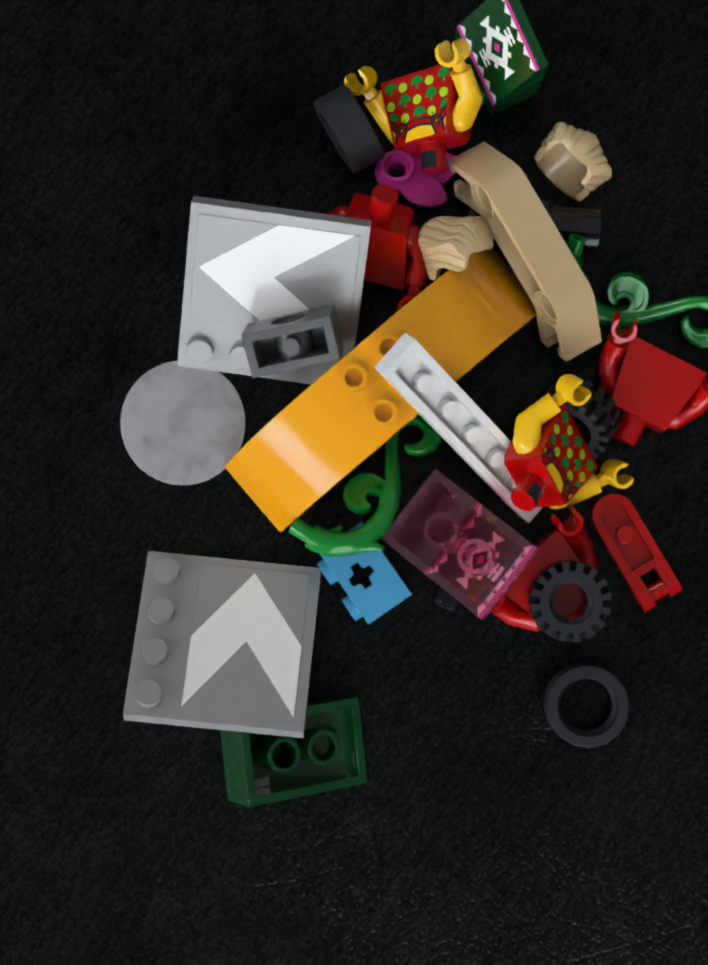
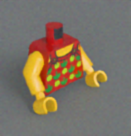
(426, 108)
(551, 456)

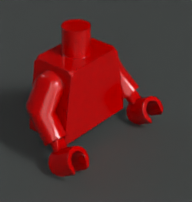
(393, 241)
(648, 384)
(569, 598)

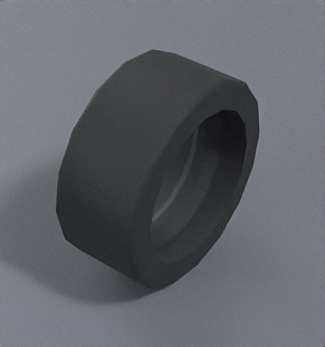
(349, 129)
(614, 722)

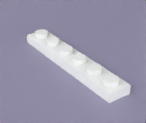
(451, 415)

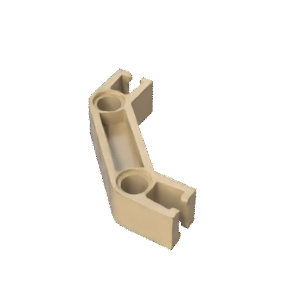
(532, 247)

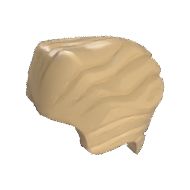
(573, 161)
(451, 241)

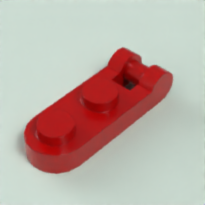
(633, 549)

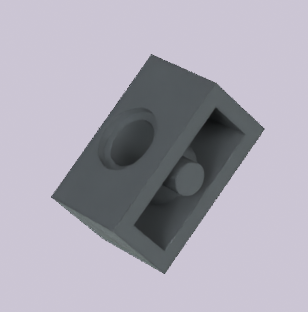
(293, 341)

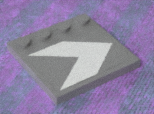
(263, 265)
(223, 644)

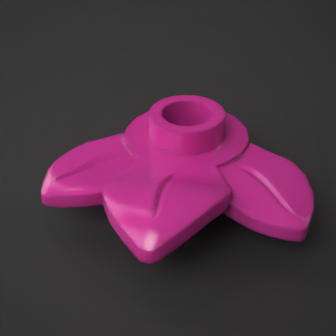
(416, 187)

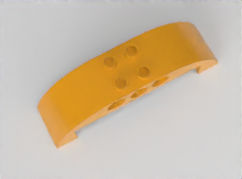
(354, 407)

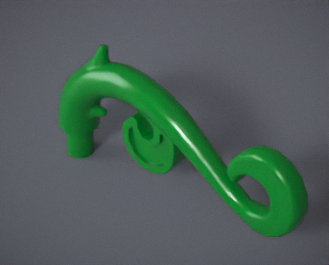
(636, 289)
(388, 491)

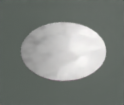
(182, 423)

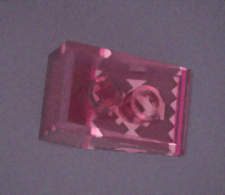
(459, 544)

